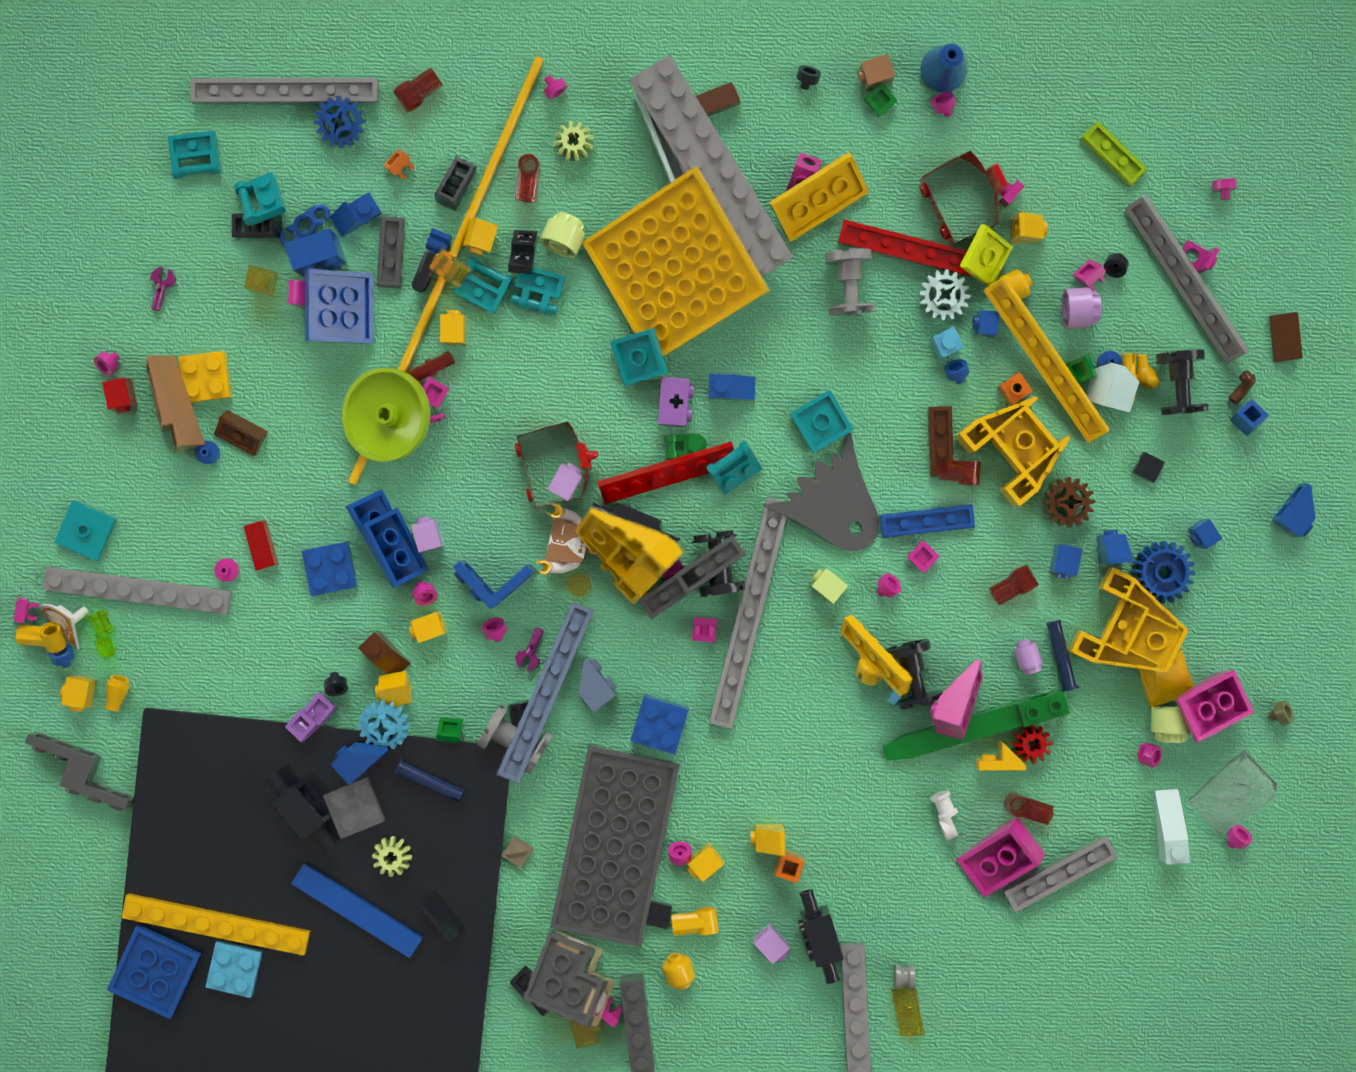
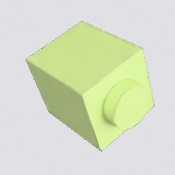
(828, 584)

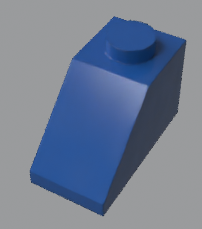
(731, 387)
(1297, 512)
(1113, 548)
(356, 759)

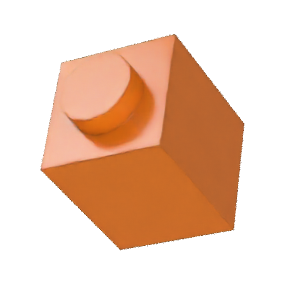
(789, 866)

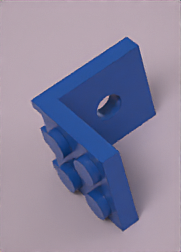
(482, 591)

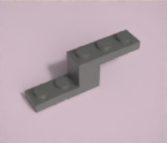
(692, 577)
(79, 771)

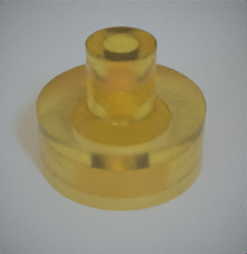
(585, 584)

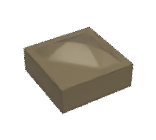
(517, 851)

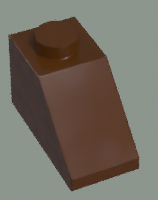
(383, 653)

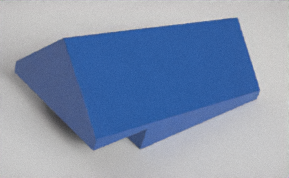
(387, 538)

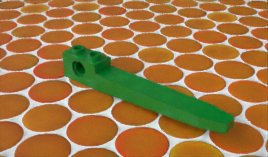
(982, 724)

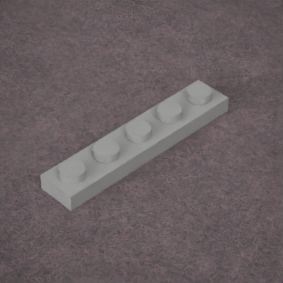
(1060, 873)

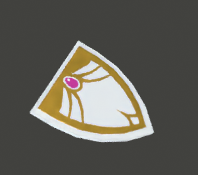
(65, 619)

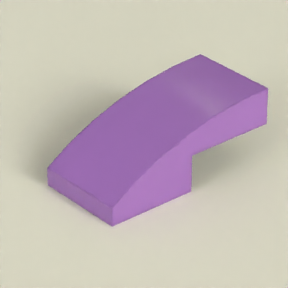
(311, 718)

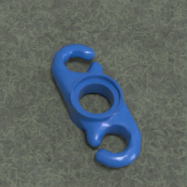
(308, 215)

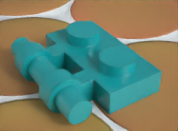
(539, 282)

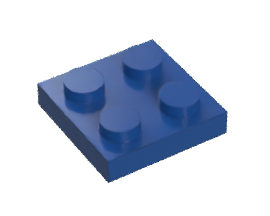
(329, 568)

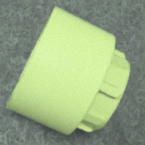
(563, 235)
(1169, 724)

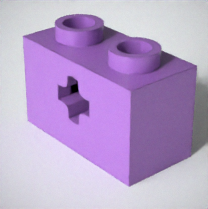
(669, 389)

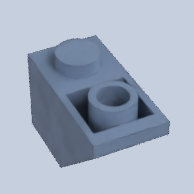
(593, 686)

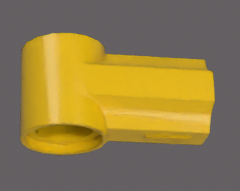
(47, 636)
(702, 921)

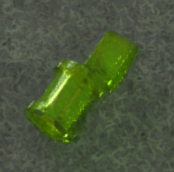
(103, 628)

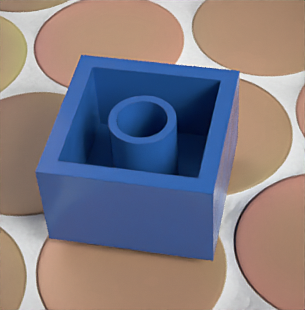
(316, 251)
(659, 724)

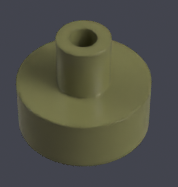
(1282, 713)

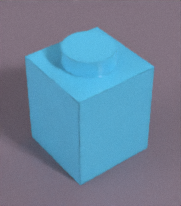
(946, 343)

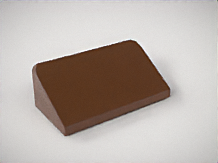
(719, 99)
(1286, 337)
(240, 432)

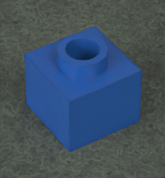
(986, 323)
(1249, 417)
(1204, 534)

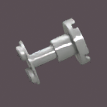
(849, 273)
(503, 732)

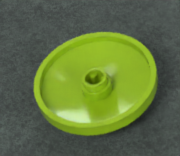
(385, 414)

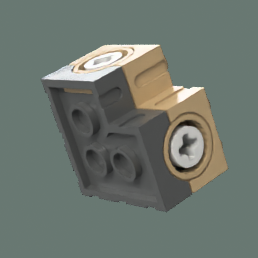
(568, 980)

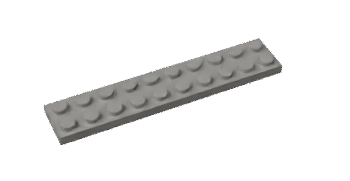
(699, 145)

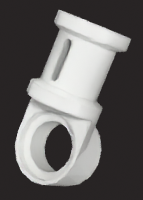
(946, 811)

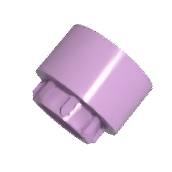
(1080, 308)

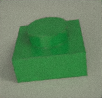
(880, 100)
(1082, 369)
(449, 730)

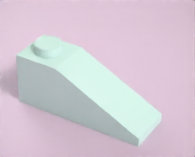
(1171, 827)

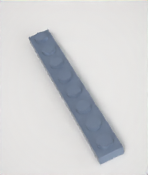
(545, 692)

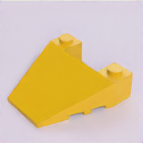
(628, 551)
(1138, 631)

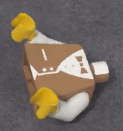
(565, 546)

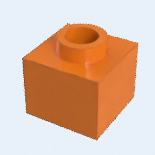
(1010, 395)

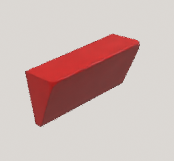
(261, 545)

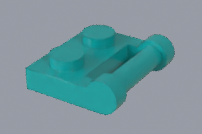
(191, 147)
(267, 196)
(481, 292)
(734, 468)

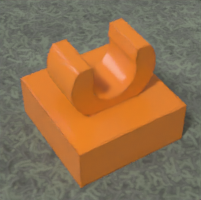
(397, 162)

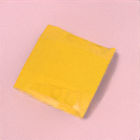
(1164, 686)

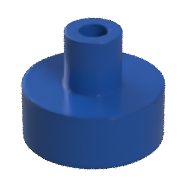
(1107, 356)
(957, 370)
(212, 452)
(63, 657)

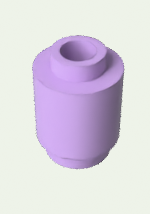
(1028, 656)

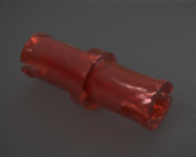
(433, 366)

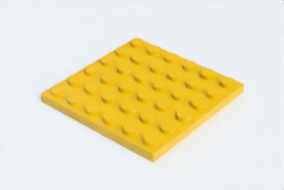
(676, 263)

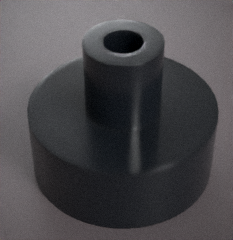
(808, 76)
(1116, 265)
(335, 685)

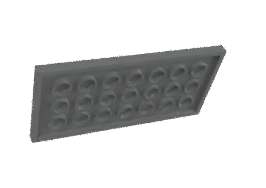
(614, 845)

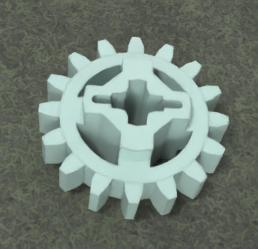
(937, 287)

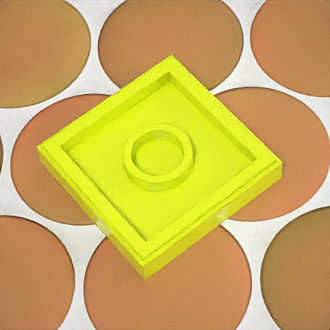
(986, 255)

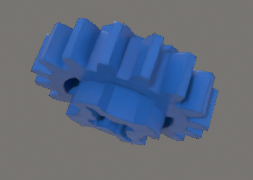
(336, 132)

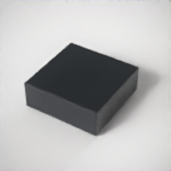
(1148, 467)
(659, 914)

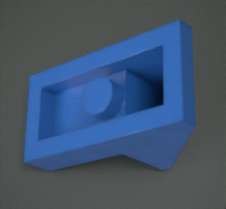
(356, 214)

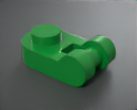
(691, 442)

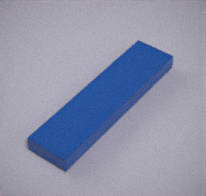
(927, 521)

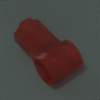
(413, 92)
(527, 181)
(962, 472)
(1019, 582)
(1030, 808)

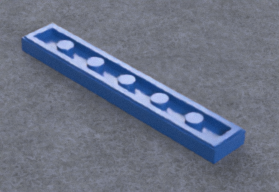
(357, 910)

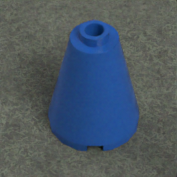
(944, 68)

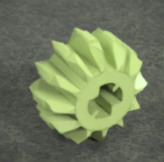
(583, 141)
(396, 865)

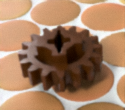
(1069, 511)

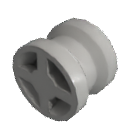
(904, 976)

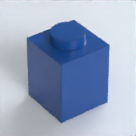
(1065, 561)

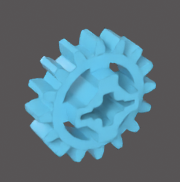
(391, 719)

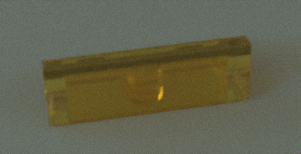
(908, 1012)

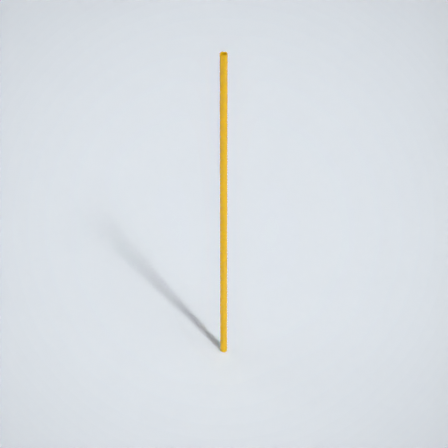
(459, 240)

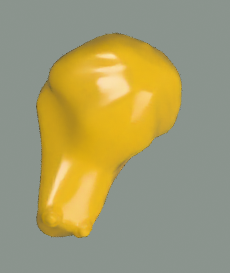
(1146, 375)

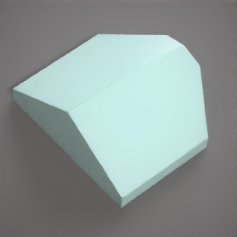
(1113, 387)

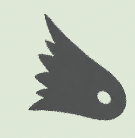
(834, 502)

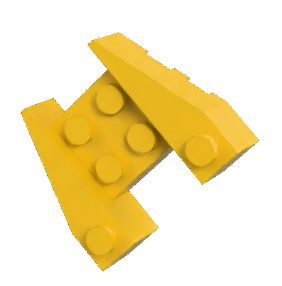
(1021, 442)

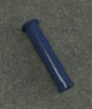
(1061, 655)
(429, 781)

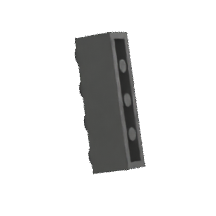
(637, 1023)

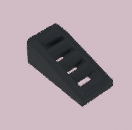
(454, 202)
(271, 228)

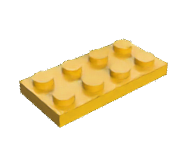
(819, 197)

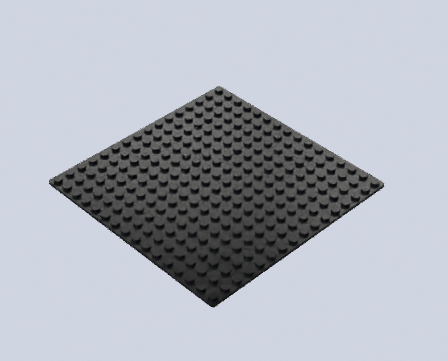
(351, 1002)

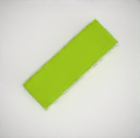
(1113, 154)

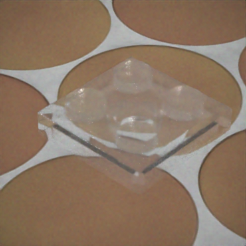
(354, 807)

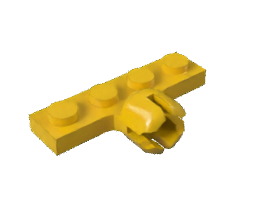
(874, 659)

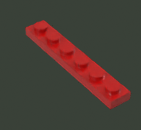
(902, 247)
(662, 473)

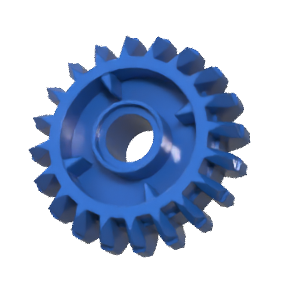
(1177, 569)

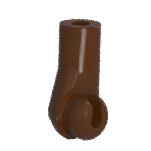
(1245, 386)

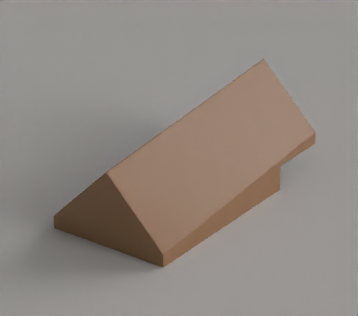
(173, 402)

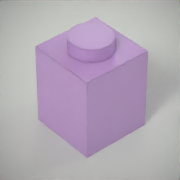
(566, 481)
(427, 534)
(772, 944)

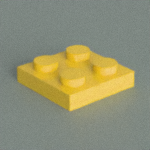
(206, 376)

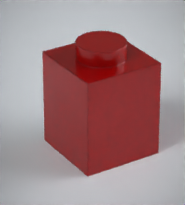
(119, 395)

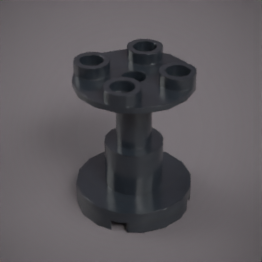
(1181, 372)
(722, 582)
(911, 660)

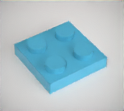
(234, 968)

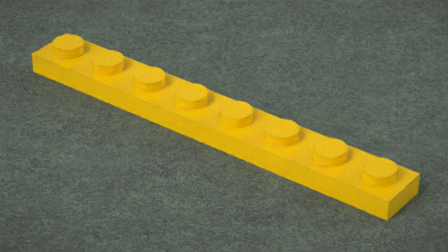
(1046, 359)
(216, 924)

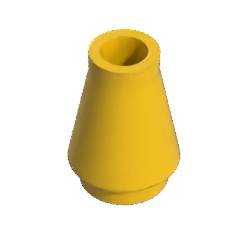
(116, 691)

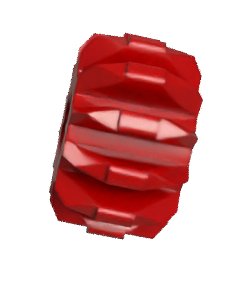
(1033, 752)

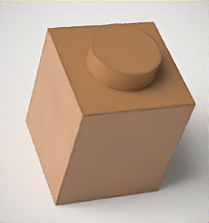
(876, 71)

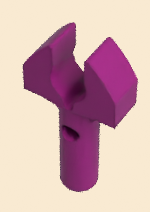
(161, 286)
(531, 649)

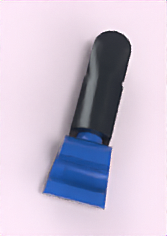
(434, 244)

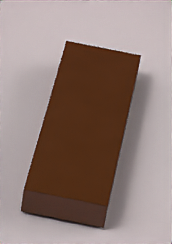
(939, 436)

